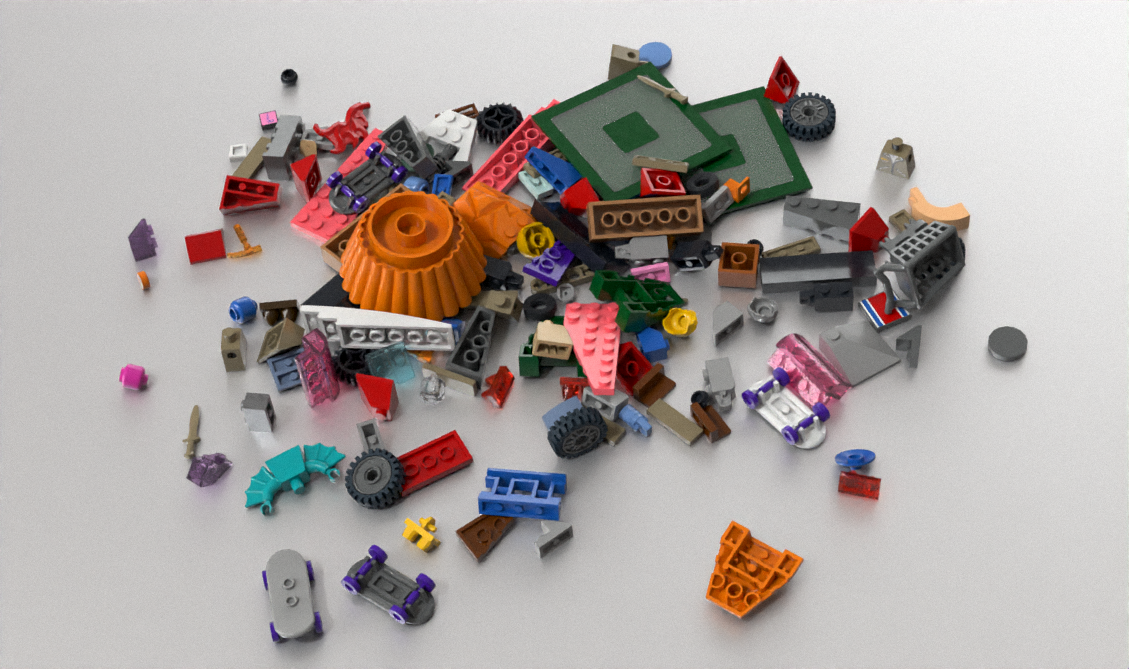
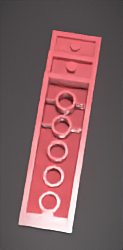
(507, 161)

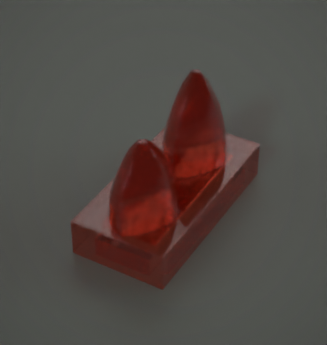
(500, 386)
(571, 386)
(859, 485)

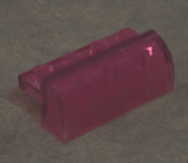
(317, 369)
(808, 370)

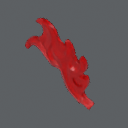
(348, 131)

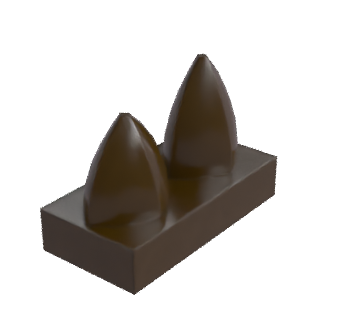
(287, 308)

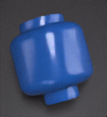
(243, 309)

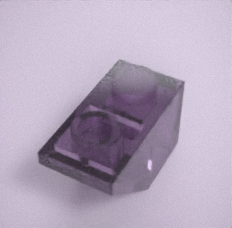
(141, 242)
(208, 469)

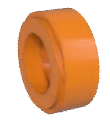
(143, 280)

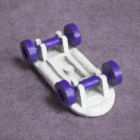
(787, 412)

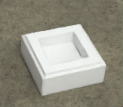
(238, 152)

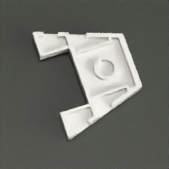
(453, 129)

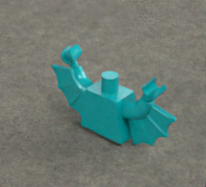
(291, 471)

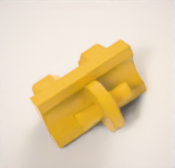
(413, 530)

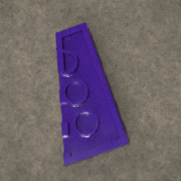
(551, 264)

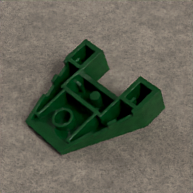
(638, 300)
(531, 364)

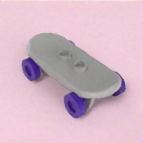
(290, 595)

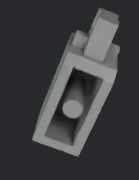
(644, 249)
(720, 382)

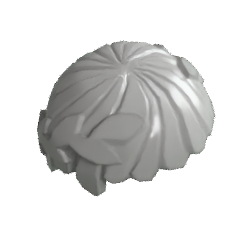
(763, 309)

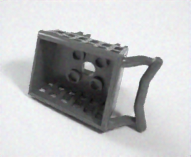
(915, 253)

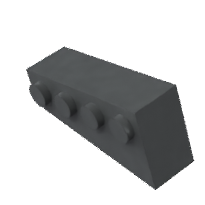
(408, 144)
(283, 147)
(821, 216)
(473, 347)

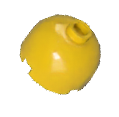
(534, 239)

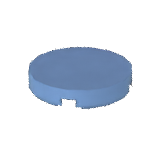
(656, 53)

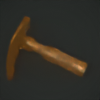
(248, 250)

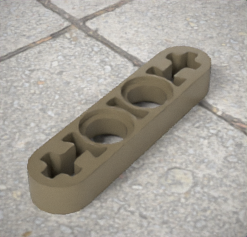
(565, 279)

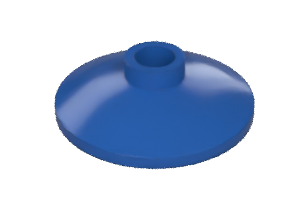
(855, 458)

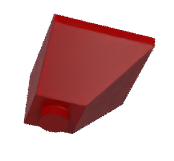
(577, 197)
(868, 232)
(631, 366)
(378, 396)

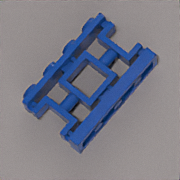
(538, 505)

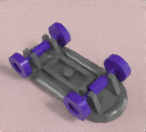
(365, 182)
(390, 589)

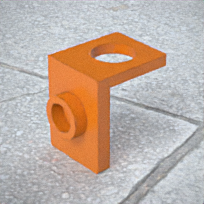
(737, 189)

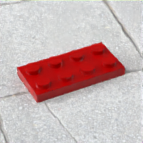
(434, 461)

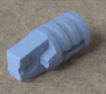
(635, 420)

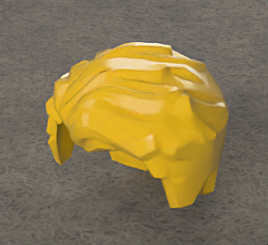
(680, 322)

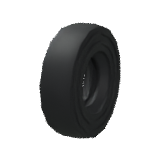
(702, 178)
(539, 314)

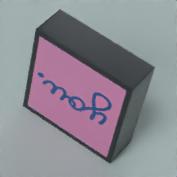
(268, 120)

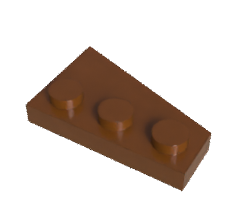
(483, 533)

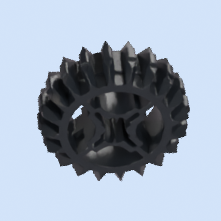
(489, 121)
(355, 363)

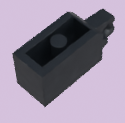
(695, 255)
(501, 275)
(829, 297)

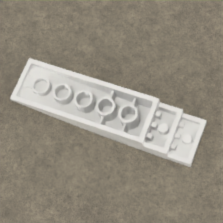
(377, 329)

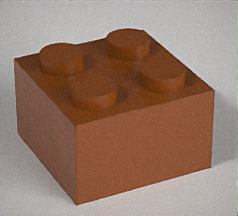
(739, 265)

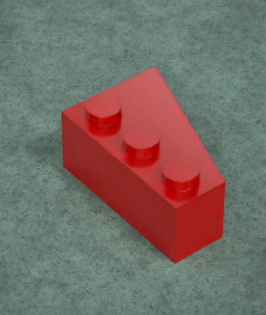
(249, 195)

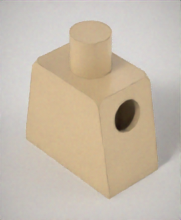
(551, 341)

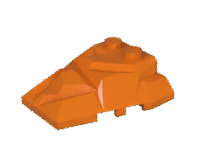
(493, 218)
(748, 571)

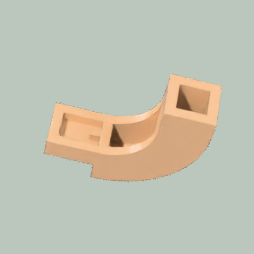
(952, 215)

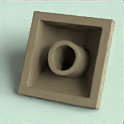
(280, 340)

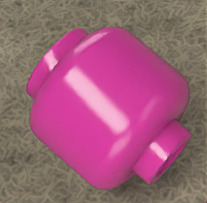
(133, 377)

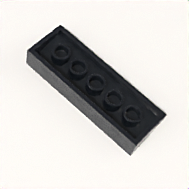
(575, 237)
(803, 271)

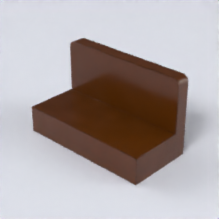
(653, 386)
(709, 421)

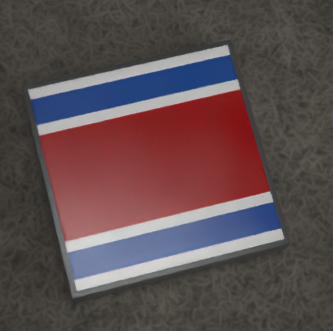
(874, 308)

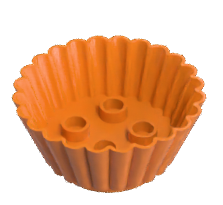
(413, 258)

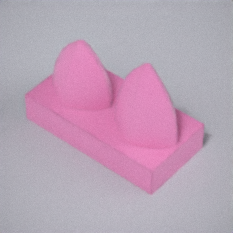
(658, 271)

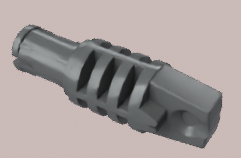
(440, 159)

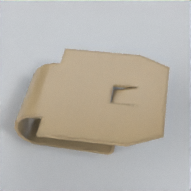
(308, 148)

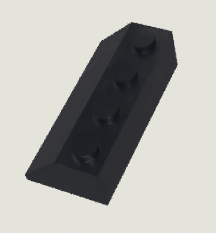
(331, 295)

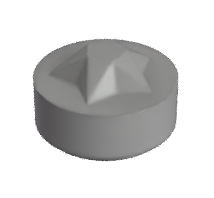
(566, 293)

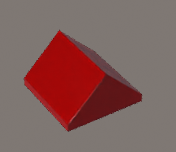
(781, 83)
(306, 176)
(660, 183)
(206, 246)

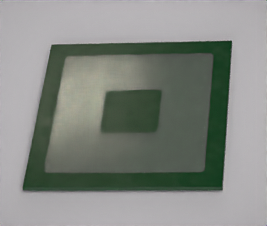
(625, 119)
(758, 149)

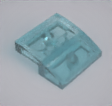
(391, 363)

